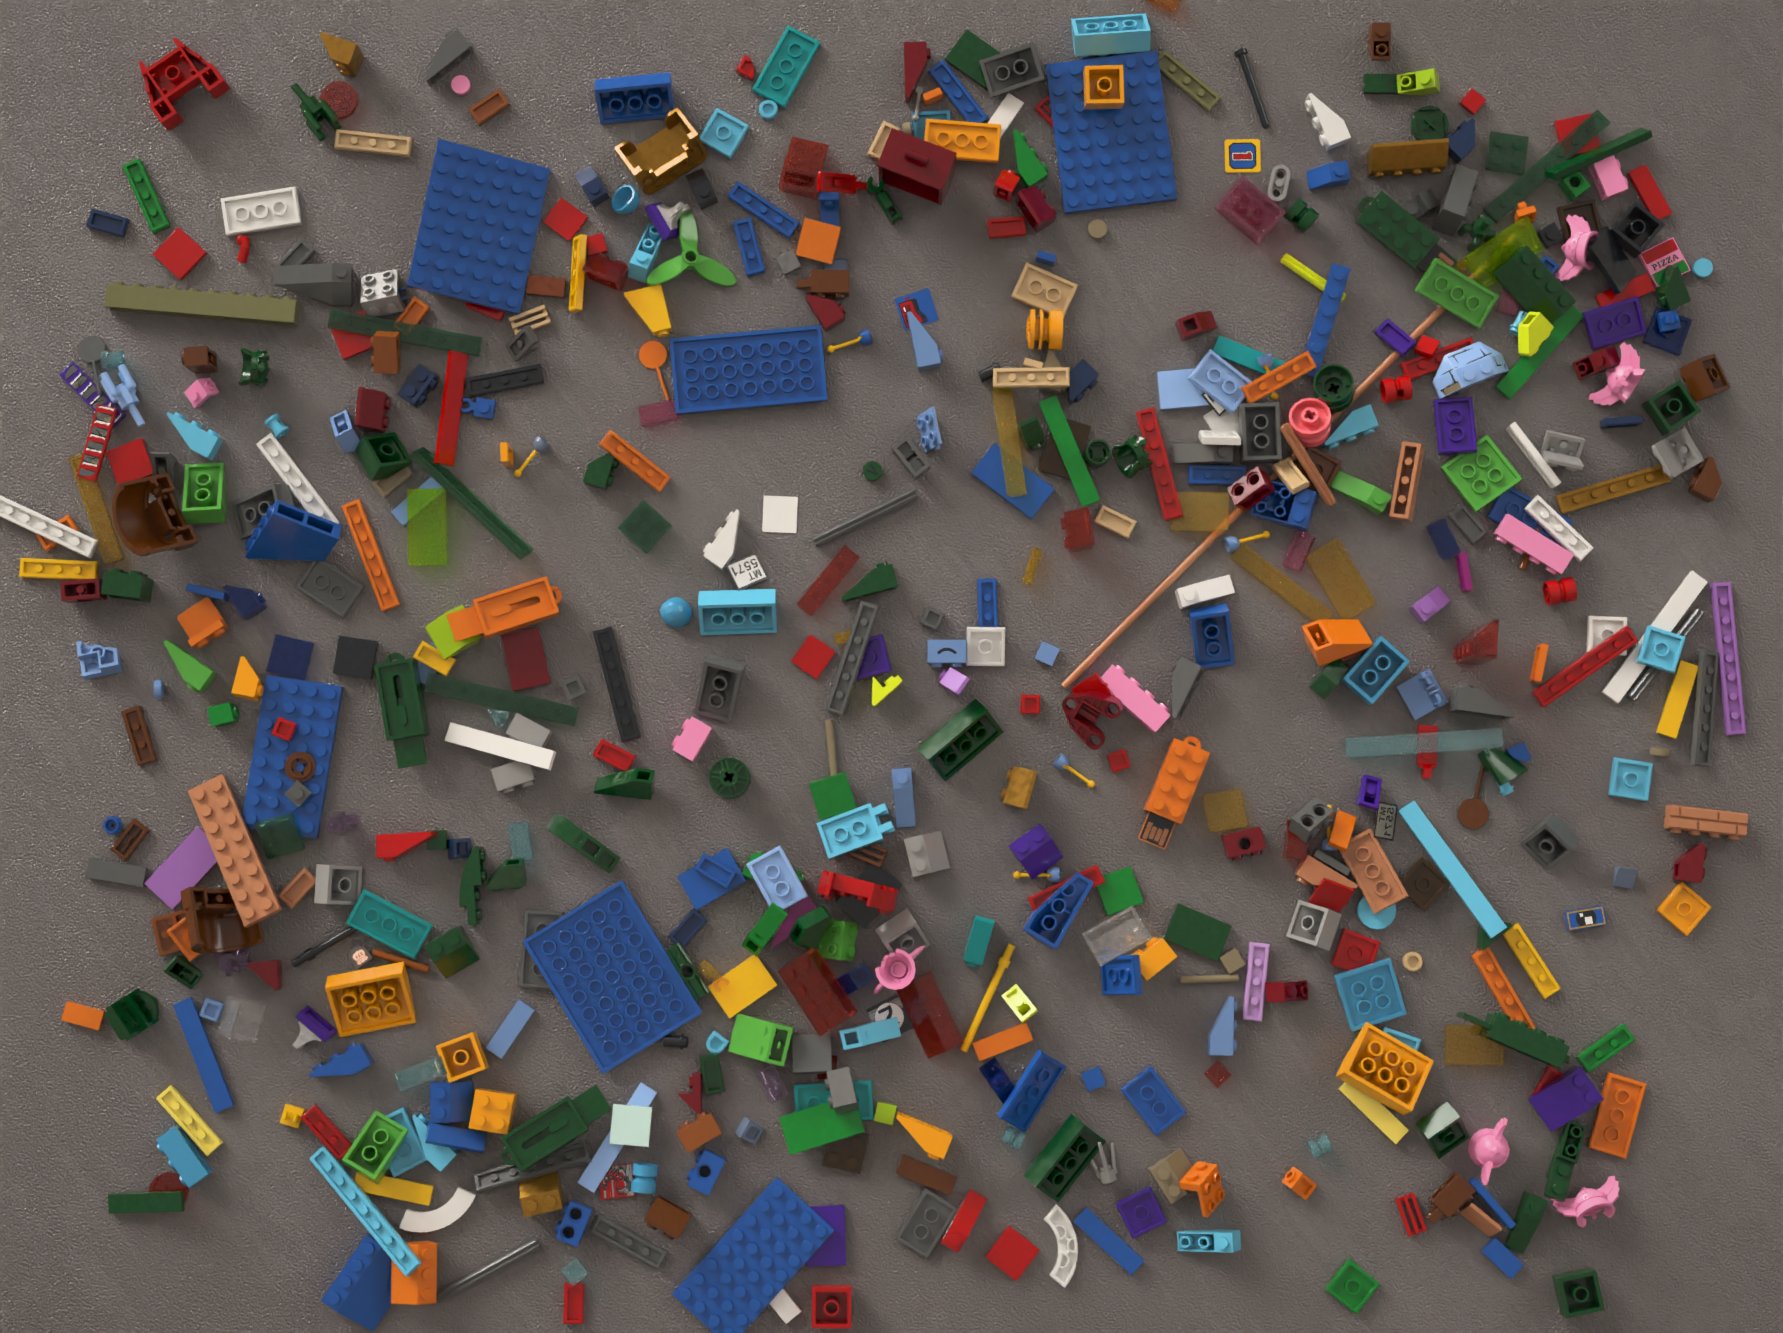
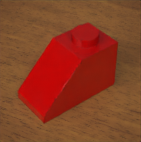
(1006, 185)

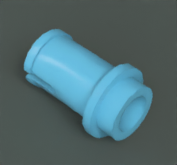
(1514, 327)
(1506, 788)

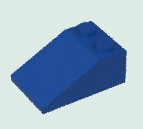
(1211, 635)

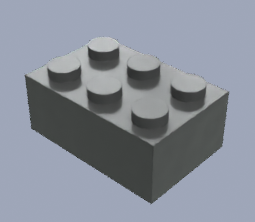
(1259, 433)

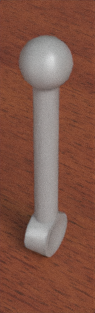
(919, 91)

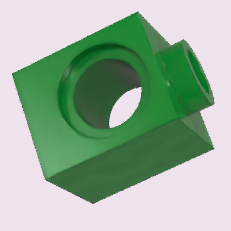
(1574, 192)
(223, 714)

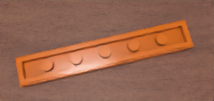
(371, 555)
(1500, 986)

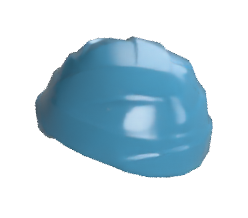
(625, 200)
(676, 612)

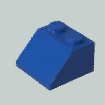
(451, 1101)

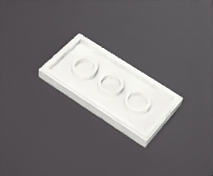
(261, 211)

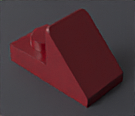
(694, 1098)

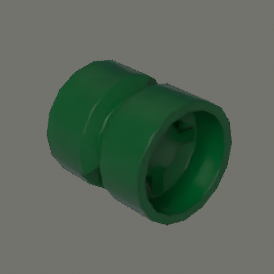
(1301, 215)
(1097, 453)

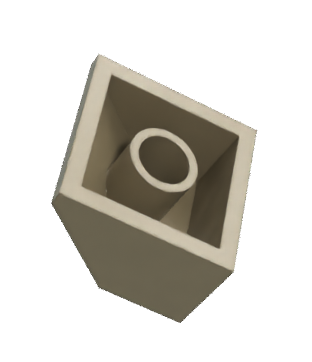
(1169, 1173)

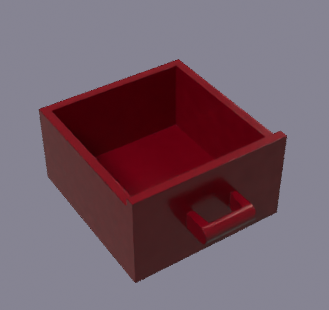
(916, 166)

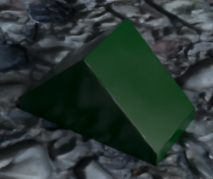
(1484, 941)
(183, 971)

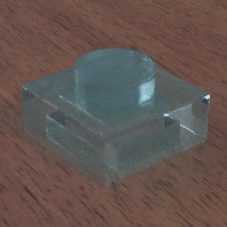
(574, 1272)

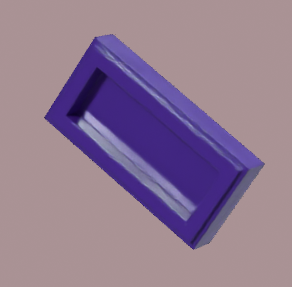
(1395, 337)

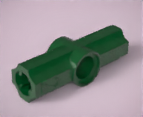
(680, 960)

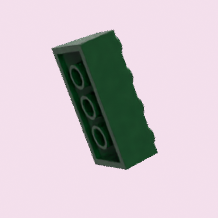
(1533, 284)
(960, 739)
(1064, 1158)

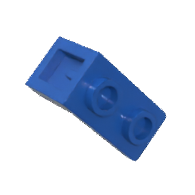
(829, 208)

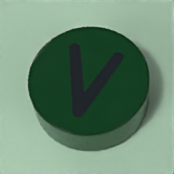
(872, 471)

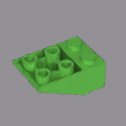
(761, 1039)

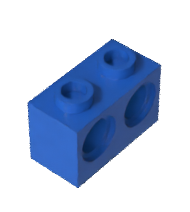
(578, 1224)

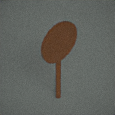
(1474, 812)

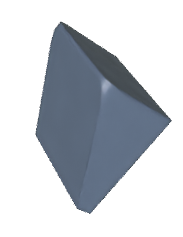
(1624, 877)
(749, 1130)

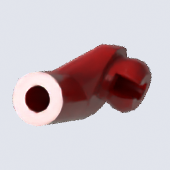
(244, 251)

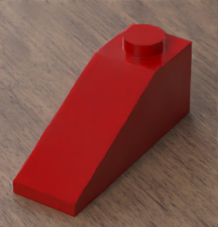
(397, 845)

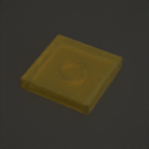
(1225, 810)

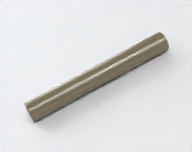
(831, 747)
(1209, 979)

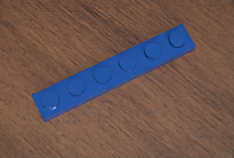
(1326, 314)

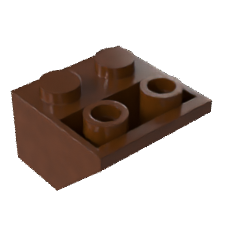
(667, 1217)

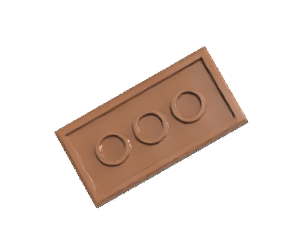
(1373, 872)

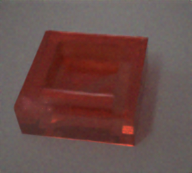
(1217, 1074)

